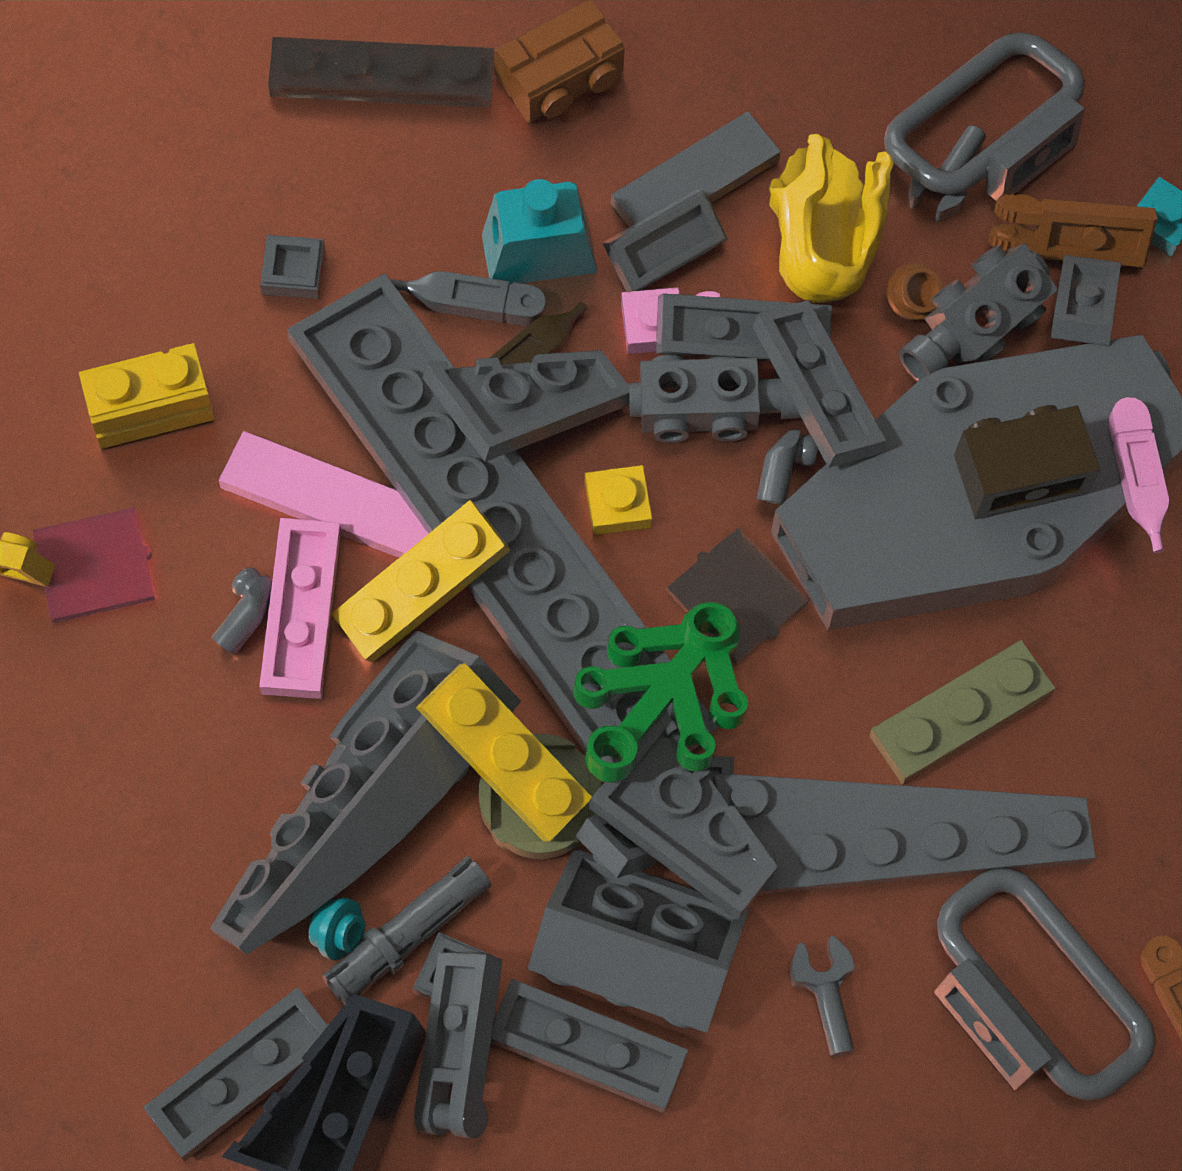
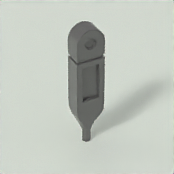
(477, 297)

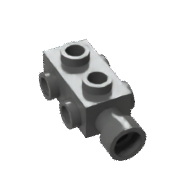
(987, 295)
(700, 399)

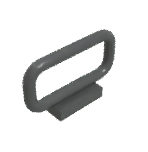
(1019, 152)
(999, 1020)

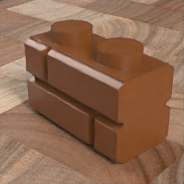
(560, 62)

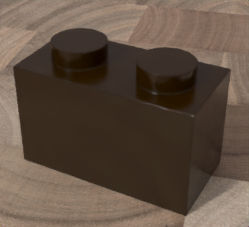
(1026, 460)

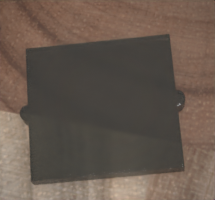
(745, 583)

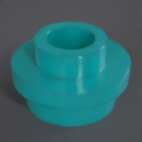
(337, 928)

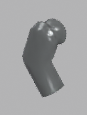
(247, 613)

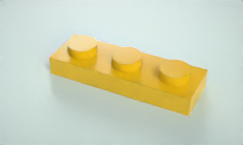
(421, 581)
(504, 752)

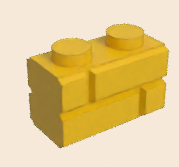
(146, 396)

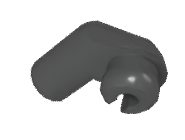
(779, 464)

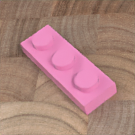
(300, 608)

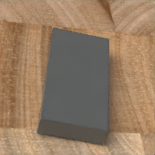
(665, 241)

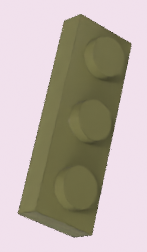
(961, 712)

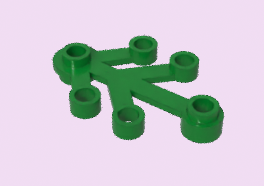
(664, 684)

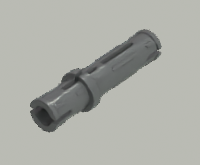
(396, 939)

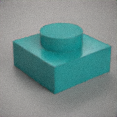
(1168, 206)

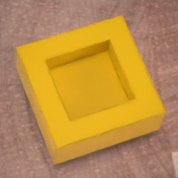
(618, 500)
(21, 561)

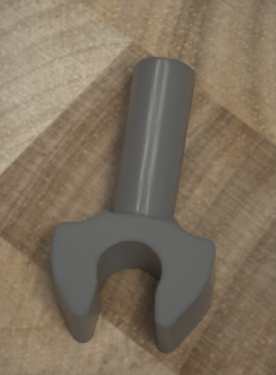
(960, 155)
(826, 989)

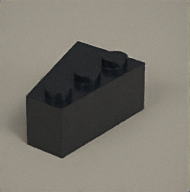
(340, 1098)

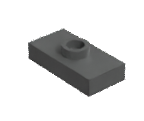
(1086, 300)

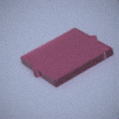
(96, 564)

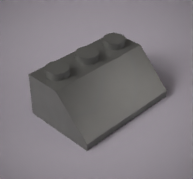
(637, 942)

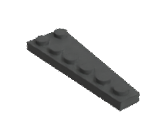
(885, 833)

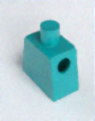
(538, 234)

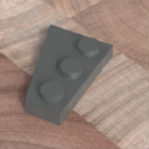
(526, 402)
(686, 823)

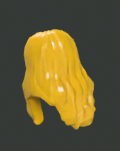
(824, 223)

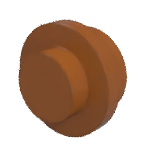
(912, 289)

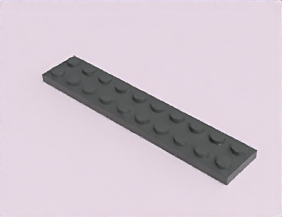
(547, 591)

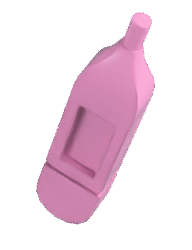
(1139, 466)

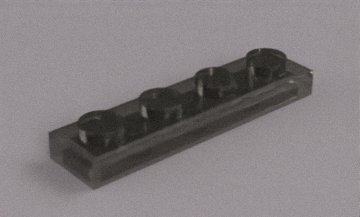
(381, 72)

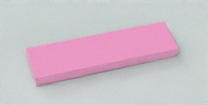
(321, 493)

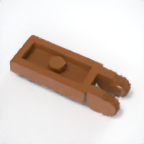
(1075, 229)

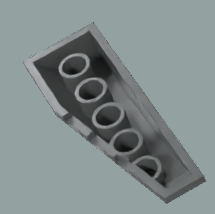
(364, 798)

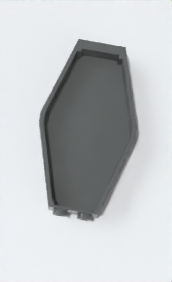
(897, 526)

